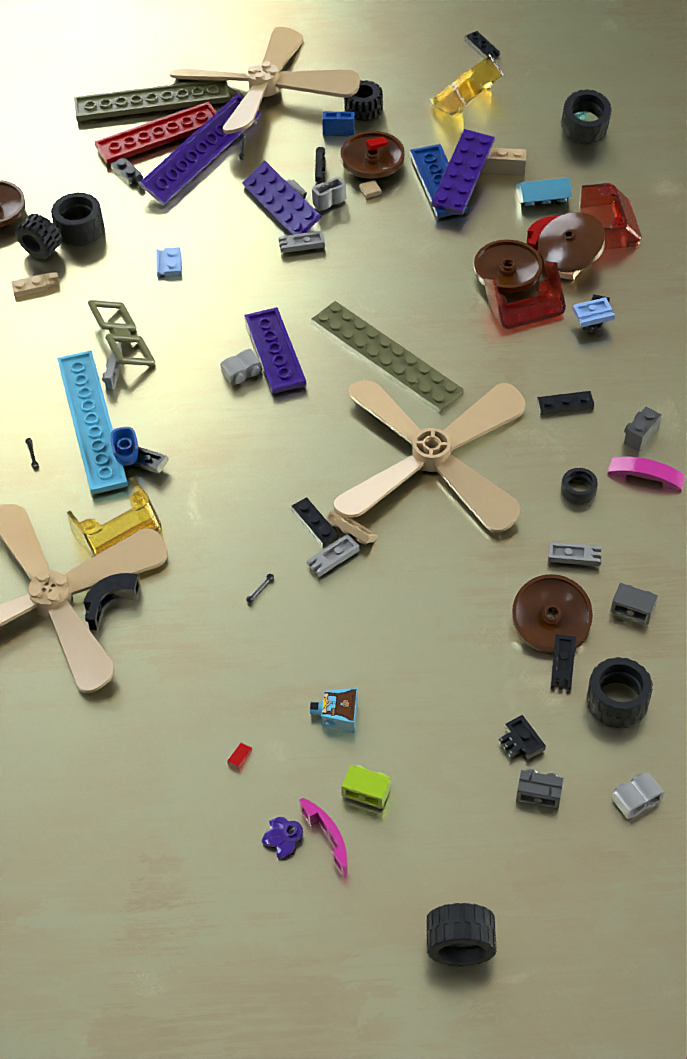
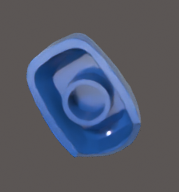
(124, 445)

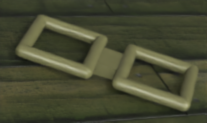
(121, 333)

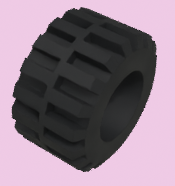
(366, 102)
(38, 236)

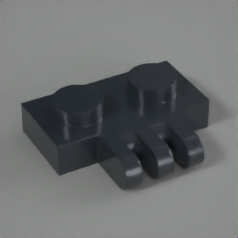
(521, 738)

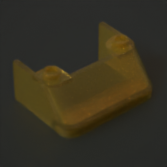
(467, 86)
(99, 537)

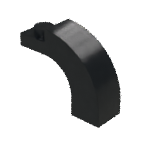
(109, 589)

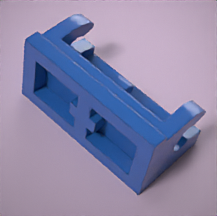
(338, 123)

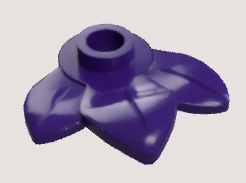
(280, 837)

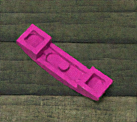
(647, 469)
(315, 814)

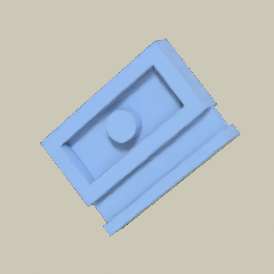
(168, 262)
(593, 312)

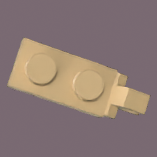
(34, 284)
(351, 527)

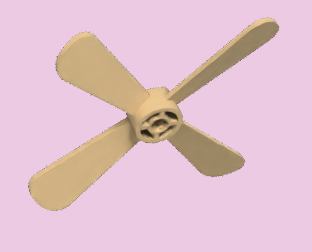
(266, 79)
(433, 453)
(52, 591)

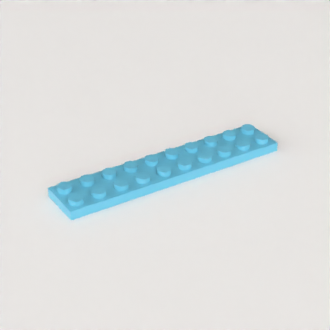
(91, 421)

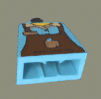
(337, 709)

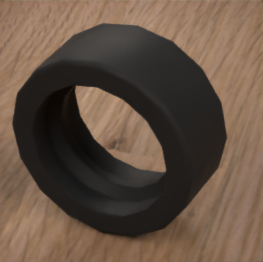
(579, 497)

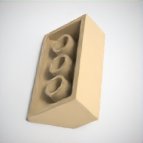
(505, 161)

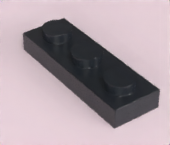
(565, 402)
(314, 522)

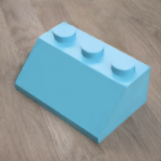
(544, 191)

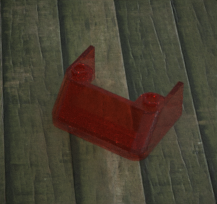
(624, 227)
(546, 305)

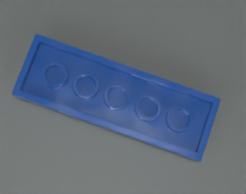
(431, 166)

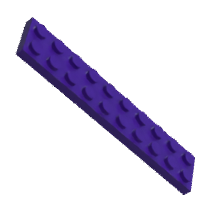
(192, 155)

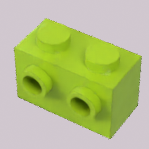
(366, 786)

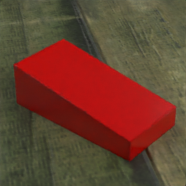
(376, 143)
(239, 756)

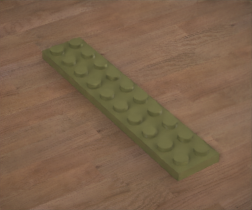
(150, 99)
(387, 356)

